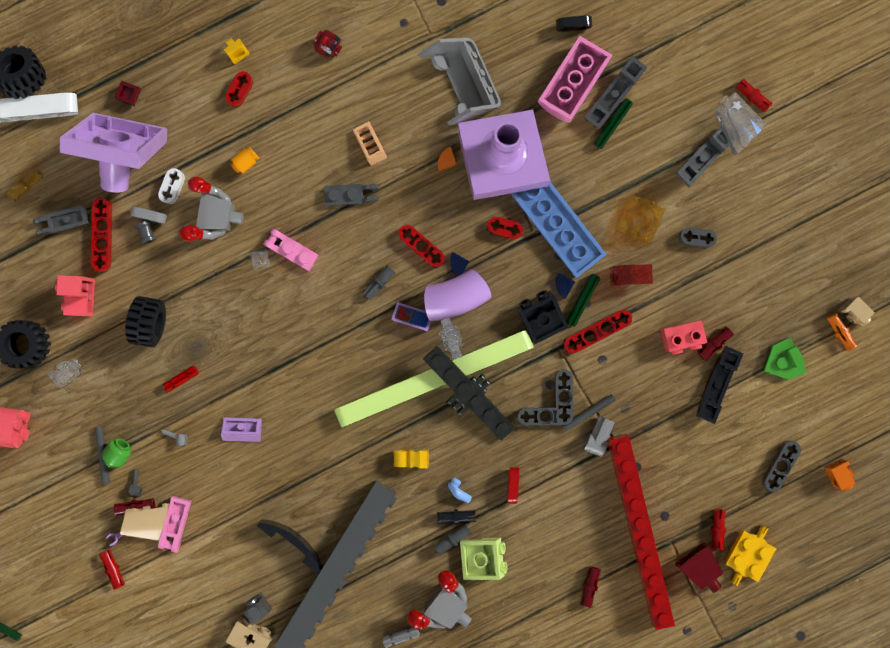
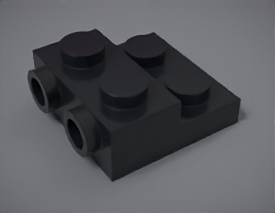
(542, 316)

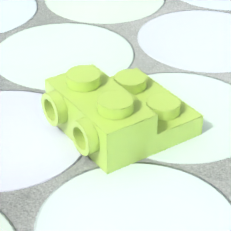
(483, 559)

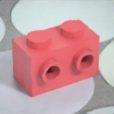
(684, 336)

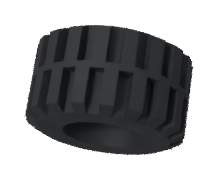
(20, 72)
(145, 321)
(37, 344)

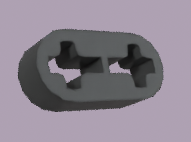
(698, 233)

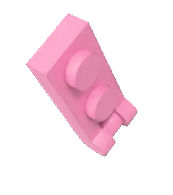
(291, 250)
(174, 523)

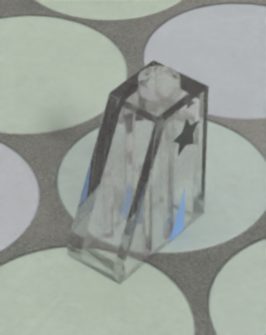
(738, 122)

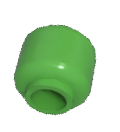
(116, 453)

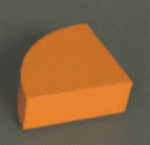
(446, 160)

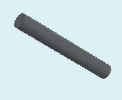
(589, 412)
(101, 446)

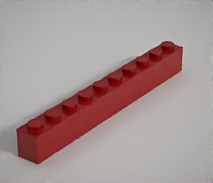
(640, 531)

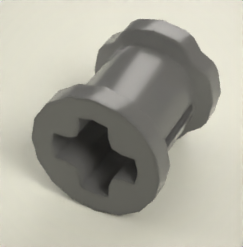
(145, 232)

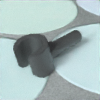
(135, 490)

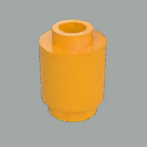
(244, 160)

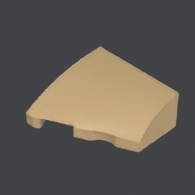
(144, 522)

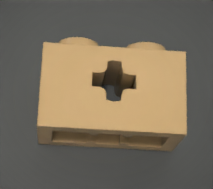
(240, 635)

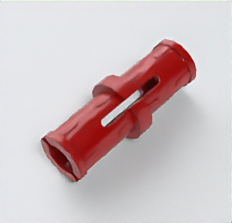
(753, 95)
(718, 529)
(112, 569)

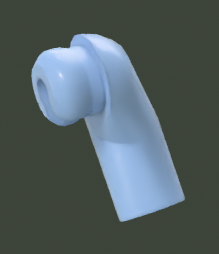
(454, 485)

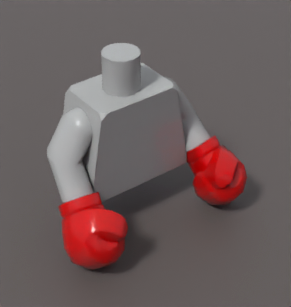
(214, 214)
(445, 606)

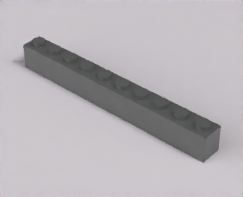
(336, 567)

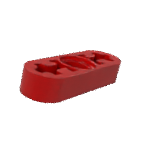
(407, 240)

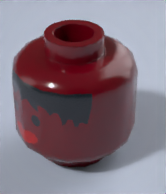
(327, 44)

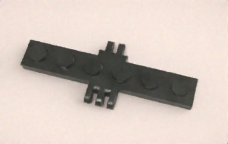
(468, 393)

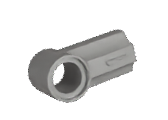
(597, 441)

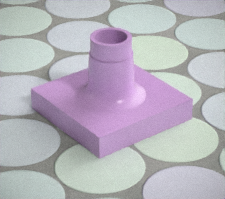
(115, 144)
(498, 167)

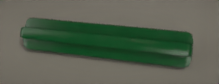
(613, 123)
(583, 300)

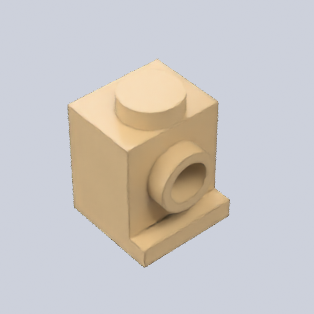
(857, 311)

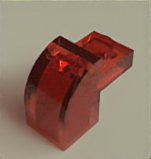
(631, 275)

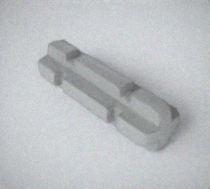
(400, 636)

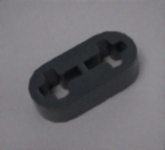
(574, 23)

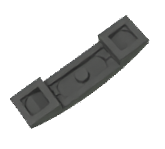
(615, 92)
(703, 157)

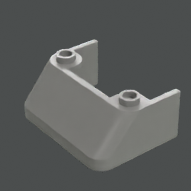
(467, 74)

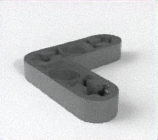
(554, 411)

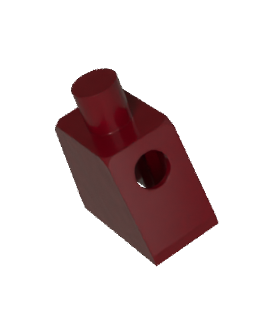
(701, 568)

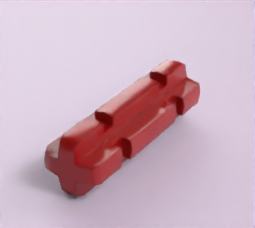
(180, 379)

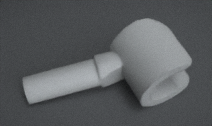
(181, 439)

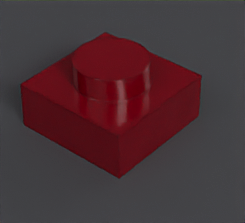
(127, 93)

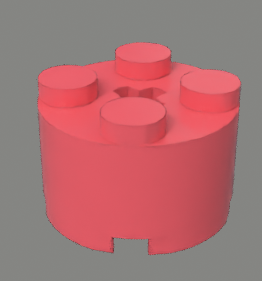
(13, 427)

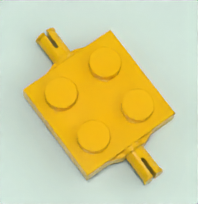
(749, 555)

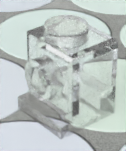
(65, 373)

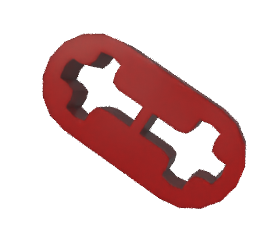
(235, 87)
(503, 232)
(513, 485)

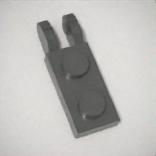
(349, 194)
(63, 220)

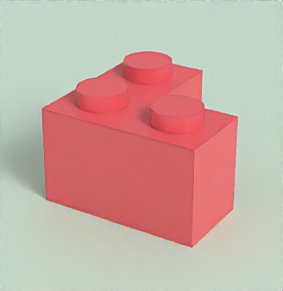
(77, 294)

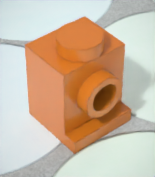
(840, 475)

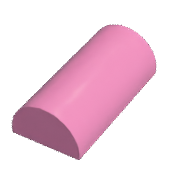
(574, 79)

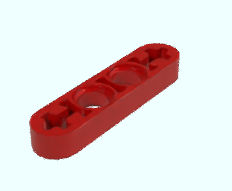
(105, 234)
(596, 329)

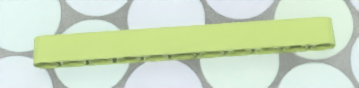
(430, 380)

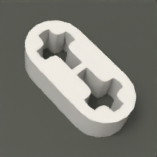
(167, 184)

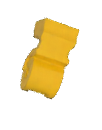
(410, 458)

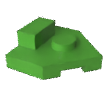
(785, 360)

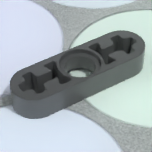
(773, 466)

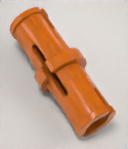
(841, 331)

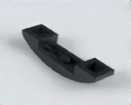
(718, 383)
(311, 560)

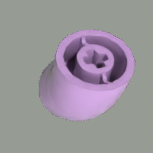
(456, 296)

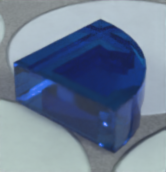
(458, 264)
(563, 285)

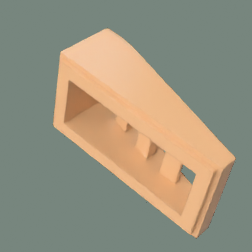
(375, 154)

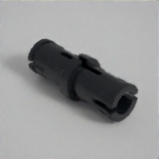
(456, 517)

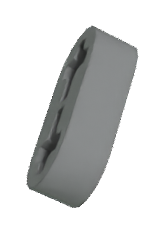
(148, 215)

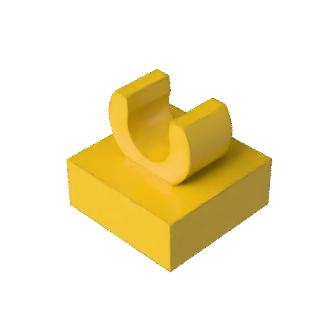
(236, 50)

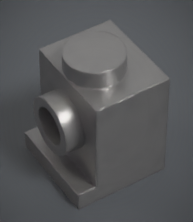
(257, 608)

